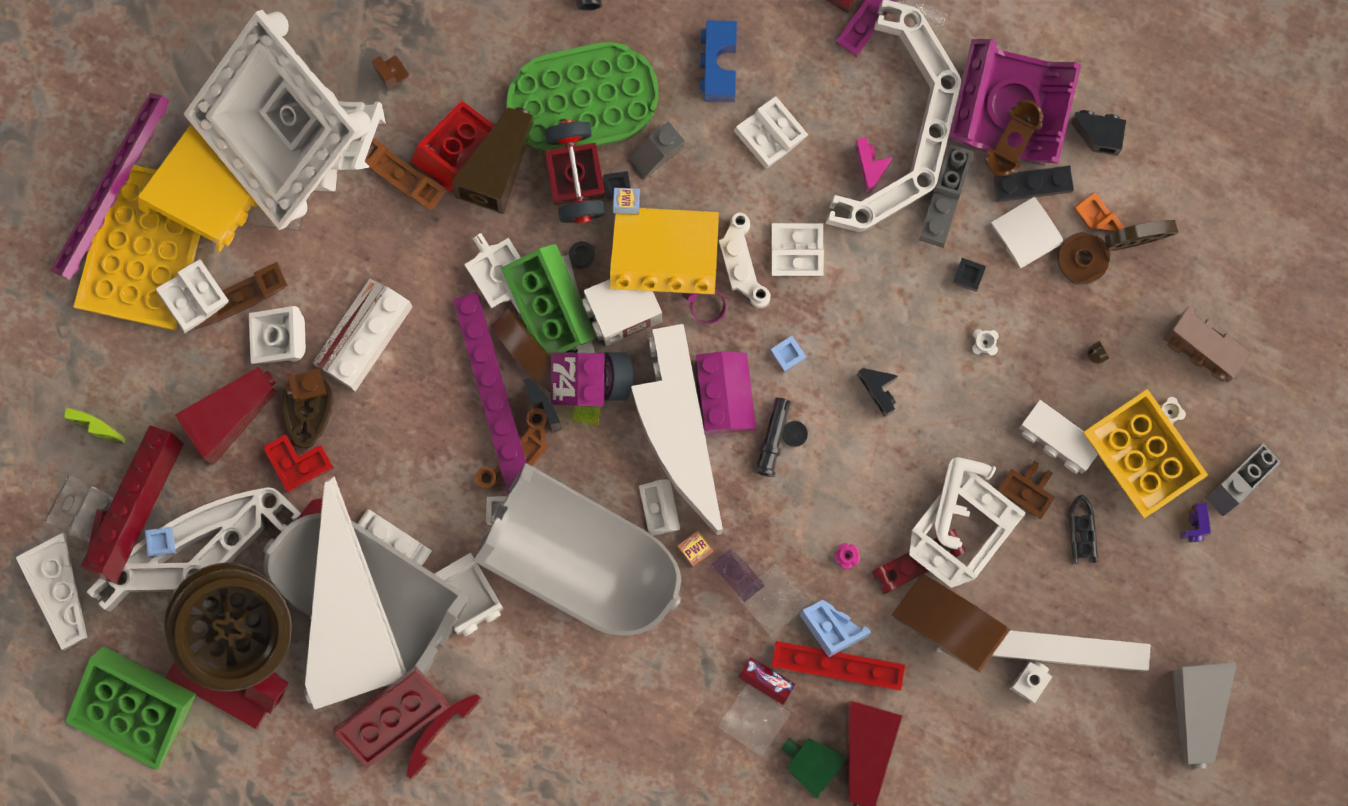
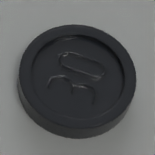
(795, 434)

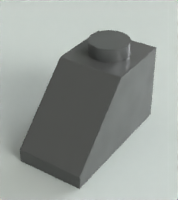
(657, 150)

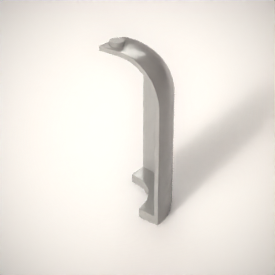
(580, 557)
(413, 598)

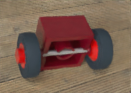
(574, 172)

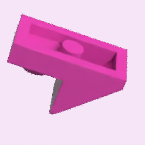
(871, 170)

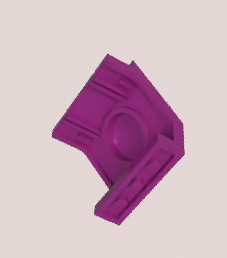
(997, 81)

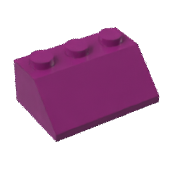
(725, 392)

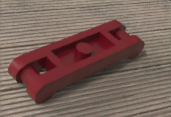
(907, 568)

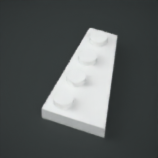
(54, 586)

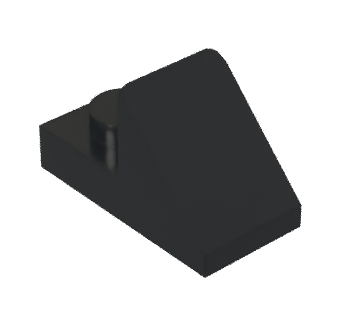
(874, 383)

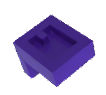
(1200, 519)

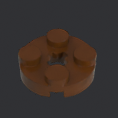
(1087, 244)

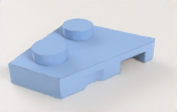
(832, 627)

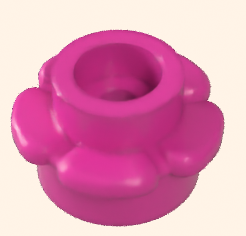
(852, 550)

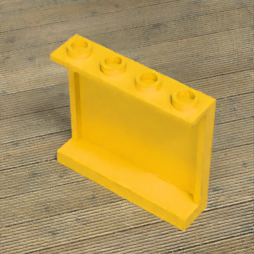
(198, 191)
(665, 251)

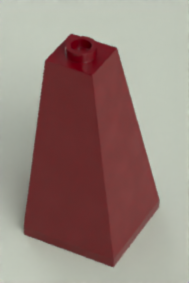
(226, 413)
(869, 748)

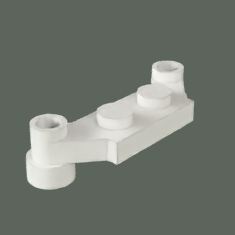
(739, 263)

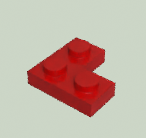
(294, 469)

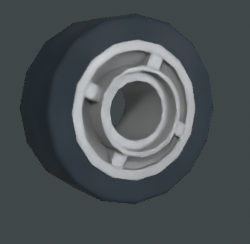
(617, 376)

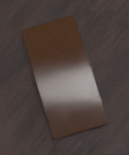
(950, 622)

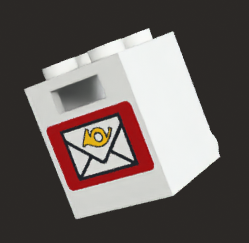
(620, 311)

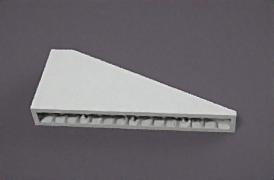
(349, 630)

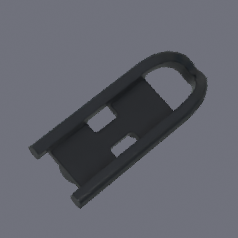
(1083, 524)

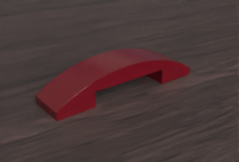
(418, 758)

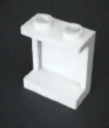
(470, 580)

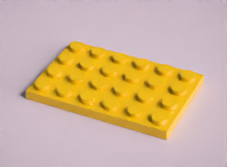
(133, 258)

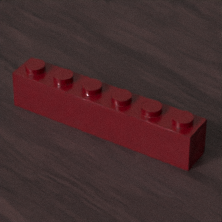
(132, 504)

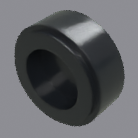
(581, 254)

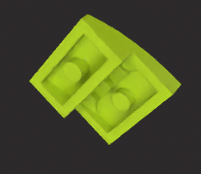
(96, 427)

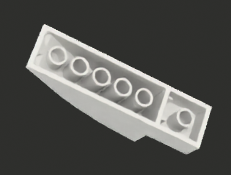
(674, 423)

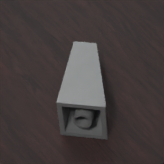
(1201, 709)

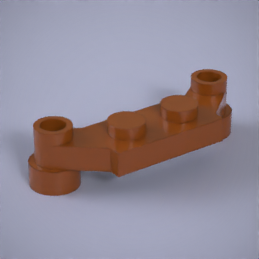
(533, 446)

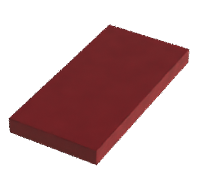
(391, 717)

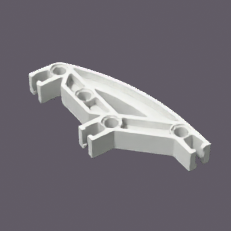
(238, 514)

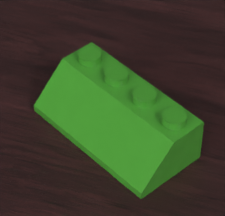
(548, 300)

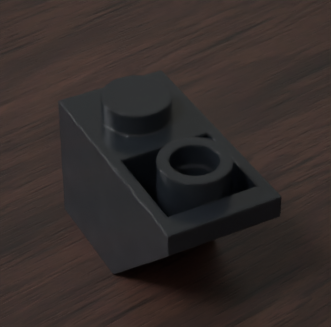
(1100, 133)

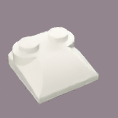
(277, 335)

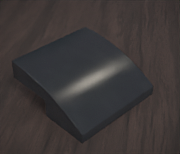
(540, 400)

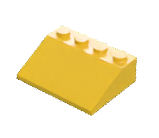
(1145, 453)

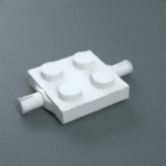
(487, 270)

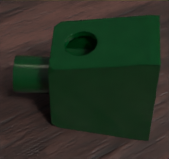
(812, 764)

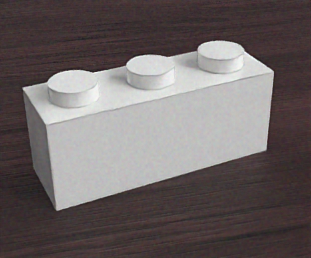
(1058, 437)

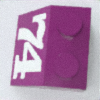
(577, 379)

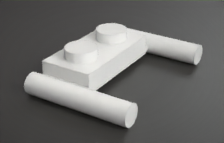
(394, 537)

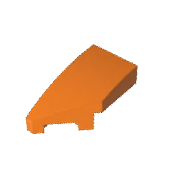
(1096, 215)

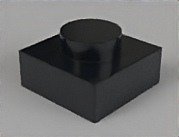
(615, 180)
(969, 274)

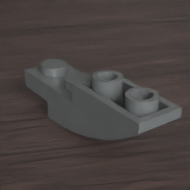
(946, 196)

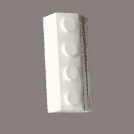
(362, 334)

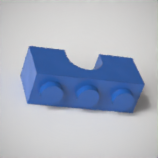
(719, 39)

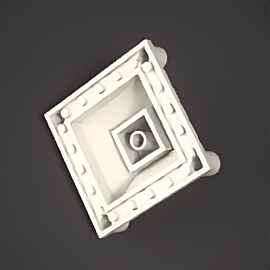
(273, 119)

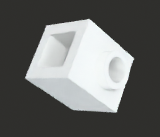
(1031, 681)

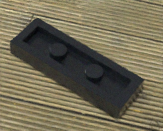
(1034, 183)

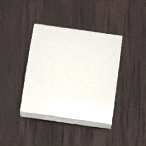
(770, 132)
(1027, 232)
(797, 249)
(192, 296)

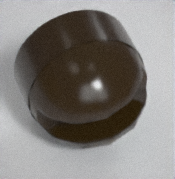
(1097, 353)

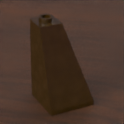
(494, 165)

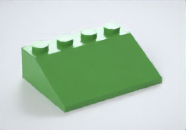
(129, 707)

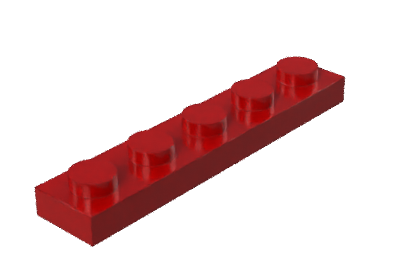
(838, 666)

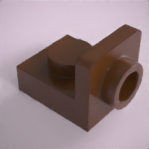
(390, 71)
(306, 385)

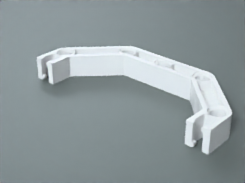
(939, 112)

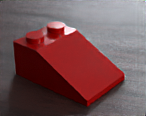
(451, 144)

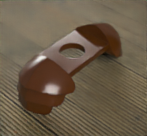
(1025, 120)

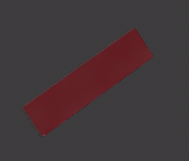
(228, 701)

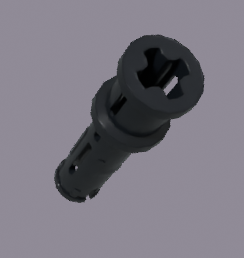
(770, 448)

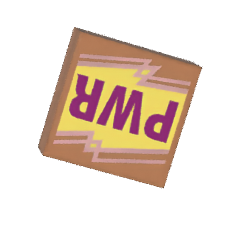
(695, 548)

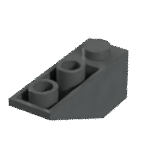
(1243, 480)

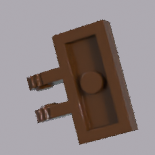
(1026, 493)

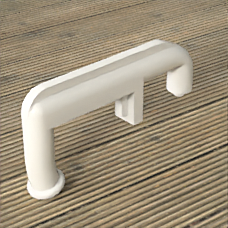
(949, 496)

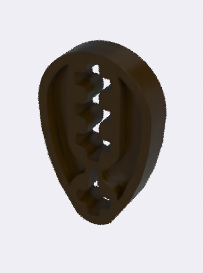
(1140, 234)
(315, 421)

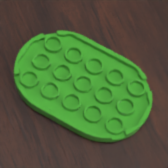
(589, 84)

